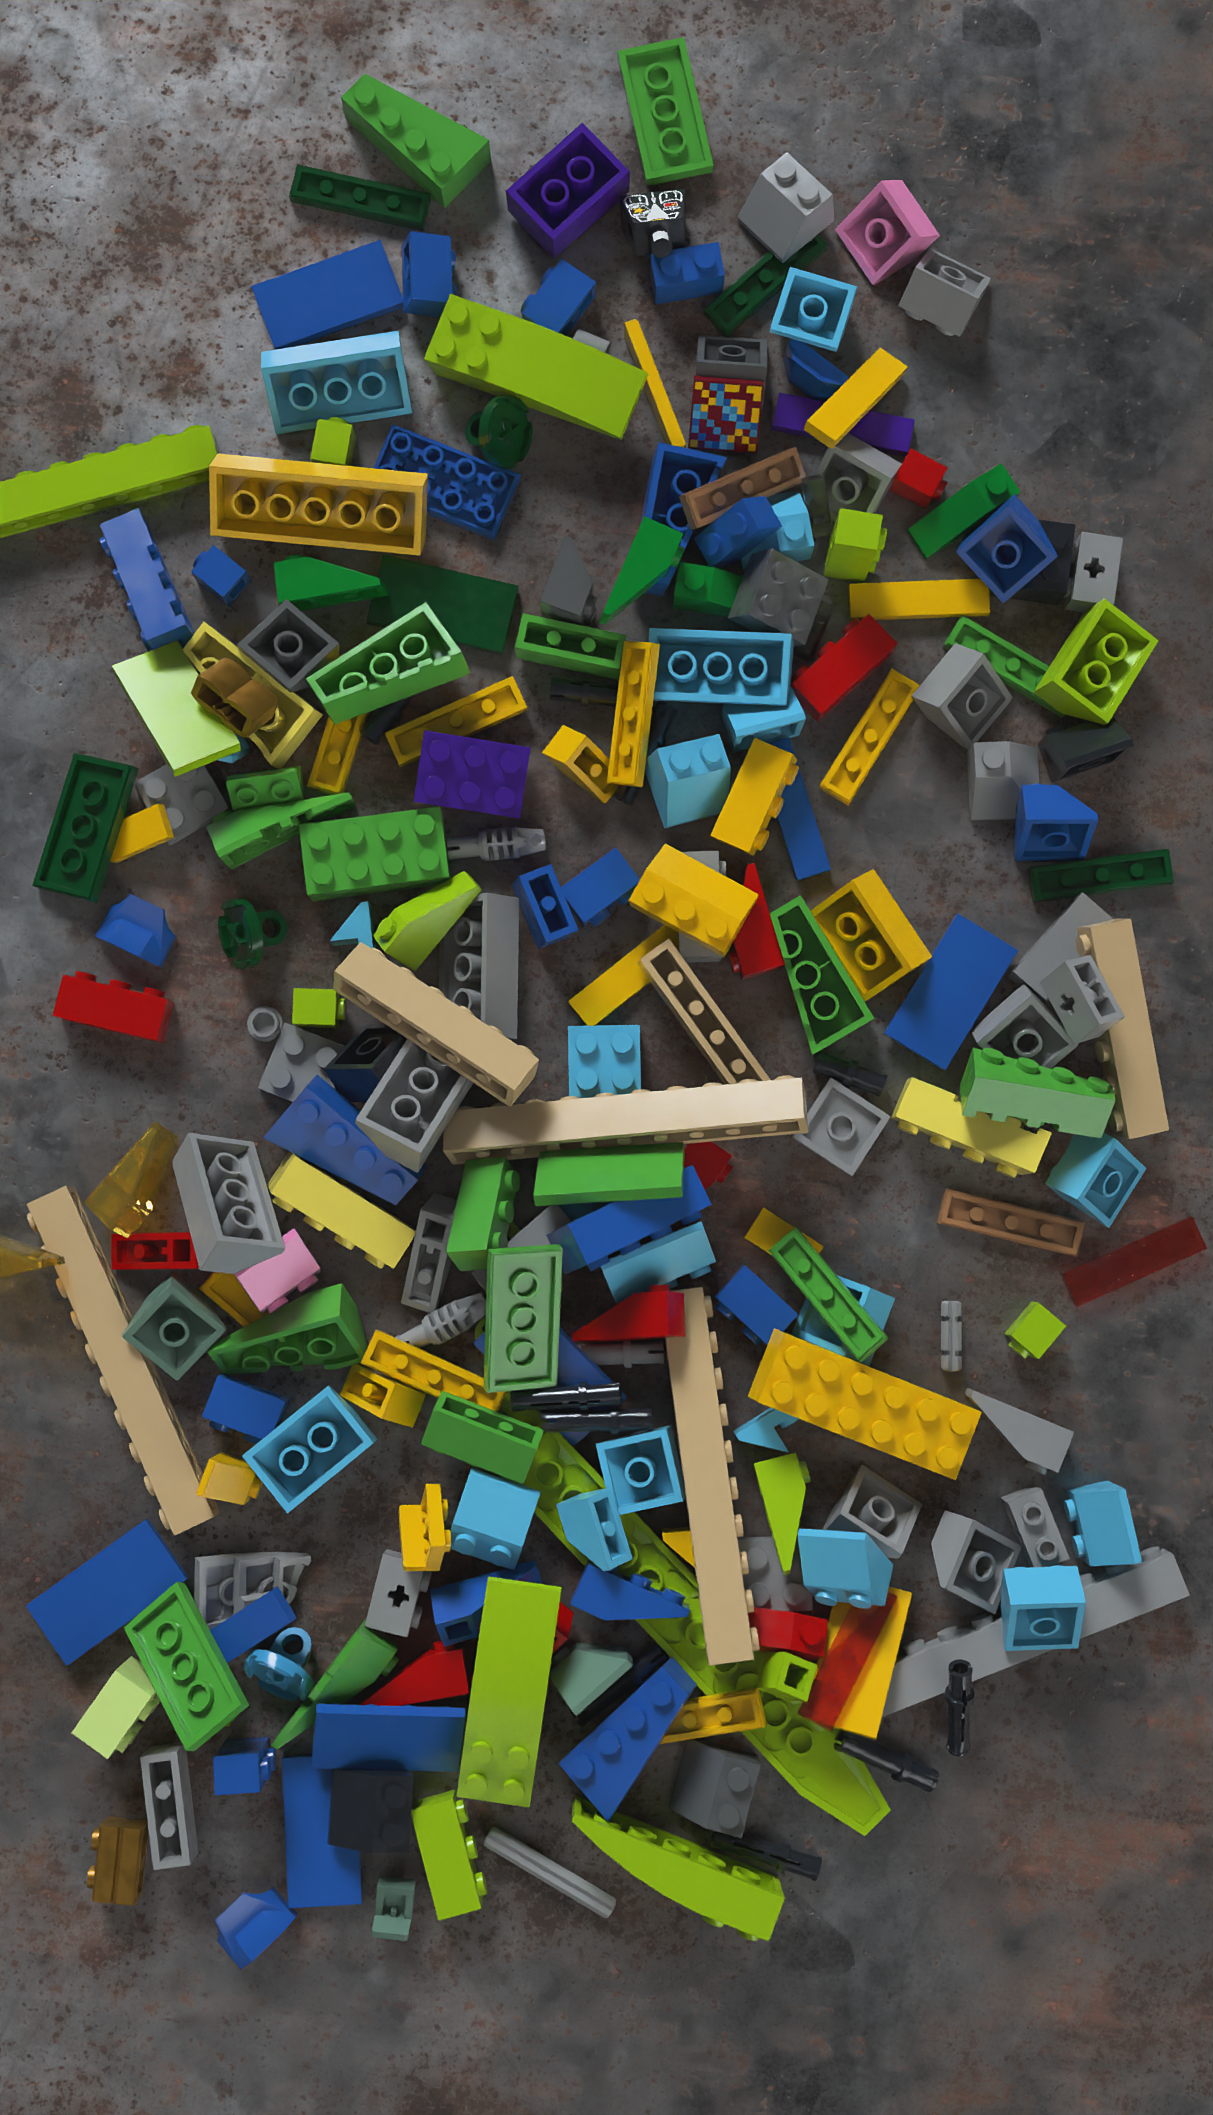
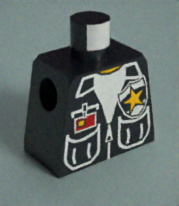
(654, 221)

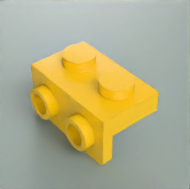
(423, 1531)

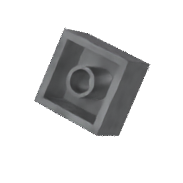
(778, 596)

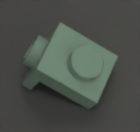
(393, 1908)

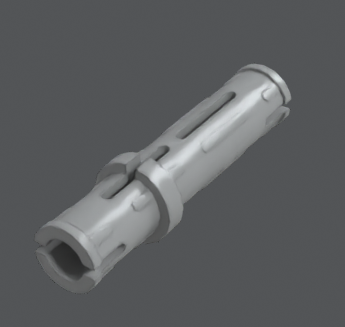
(624, 1353)

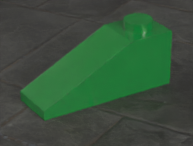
(963, 511)
(646, 563)
(319, 584)
(705, 589)

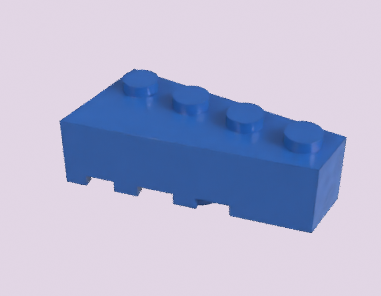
(671, 474)
(146, 581)
(324, 1132)
(625, 1223)
(621, 1745)

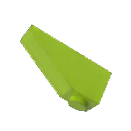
(422, 922)
(783, 1495)

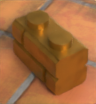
(119, 1860)

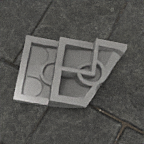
(237, 1579)

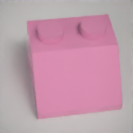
(886, 230)
(281, 1275)

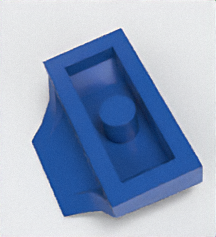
(811, 371)
(138, 929)
(253, 1924)

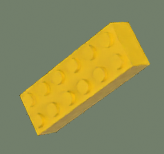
(318, 504)
(864, 1404)

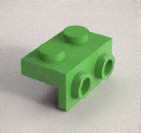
(265, 787)

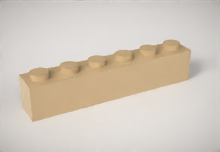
(700, 1015)
(435, 1023)
(1128, 1046)

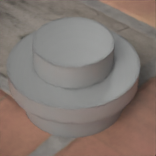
(265, 1024)

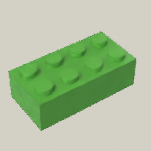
(374, 853)

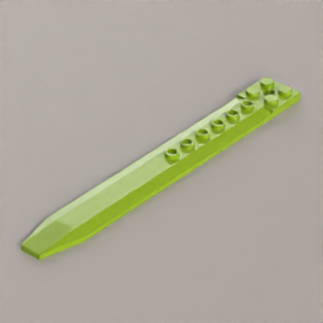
(788, 1741)

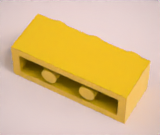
(755, 797)

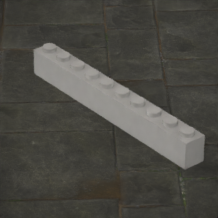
(1110, 1599)

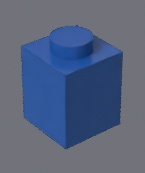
(220, 575)

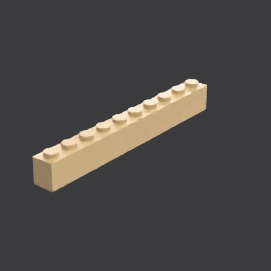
(636, 1118)
(126, 1372)
(709, 1488)

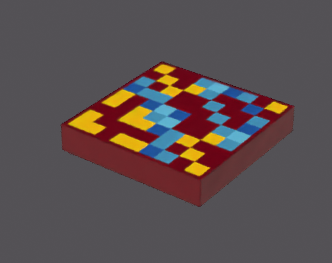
(725, 414)

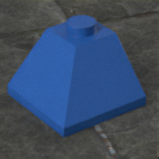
(1051, 825)

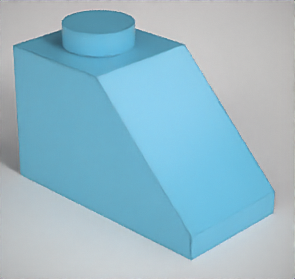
(595, 1528)

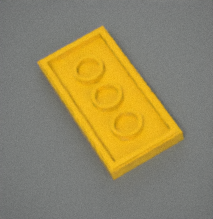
(867, 1701)

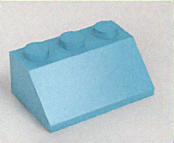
(660, 1262)
(309, 1448)

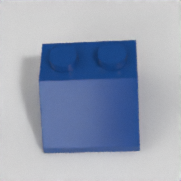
(1007, 549)

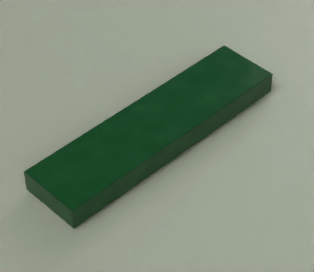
(360, 197)
(757, 287)
(1100, 875)

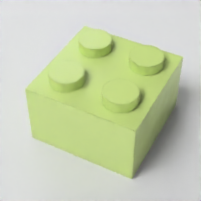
(114, 1714)

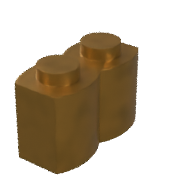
(234, 697)

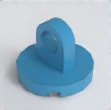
(282, 1672)

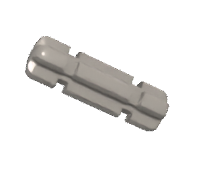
(951, 1335)

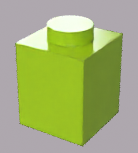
(333, 442)
(317, 1008)
(1034, 1331)
(786, 1676)

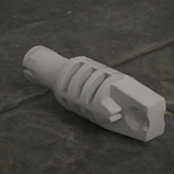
(498, 843)
(447, 1321)

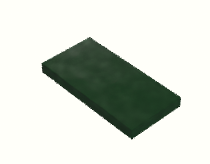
(468, 606)
(85, 827)

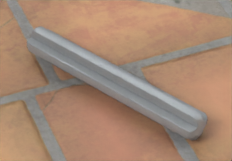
(550, 1872)

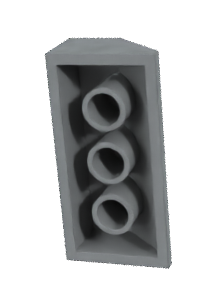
(482, 961)
(412, 1106)
(226, 1203)

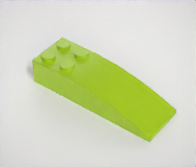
(535, 365)
(508, 1691)
(687, 1872)

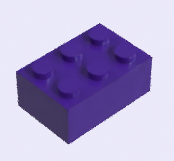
(568, 190)
(472, 774)

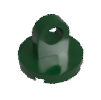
(501, 431)
(243, 934)

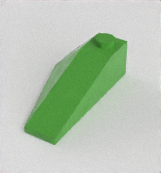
(256, 830)
(307, 1331)
(353, 1670)

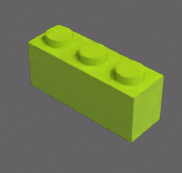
(854, 545)
(448, 1854)

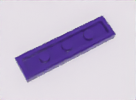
(880, 430)

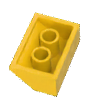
(693, 899)
(870, 934)

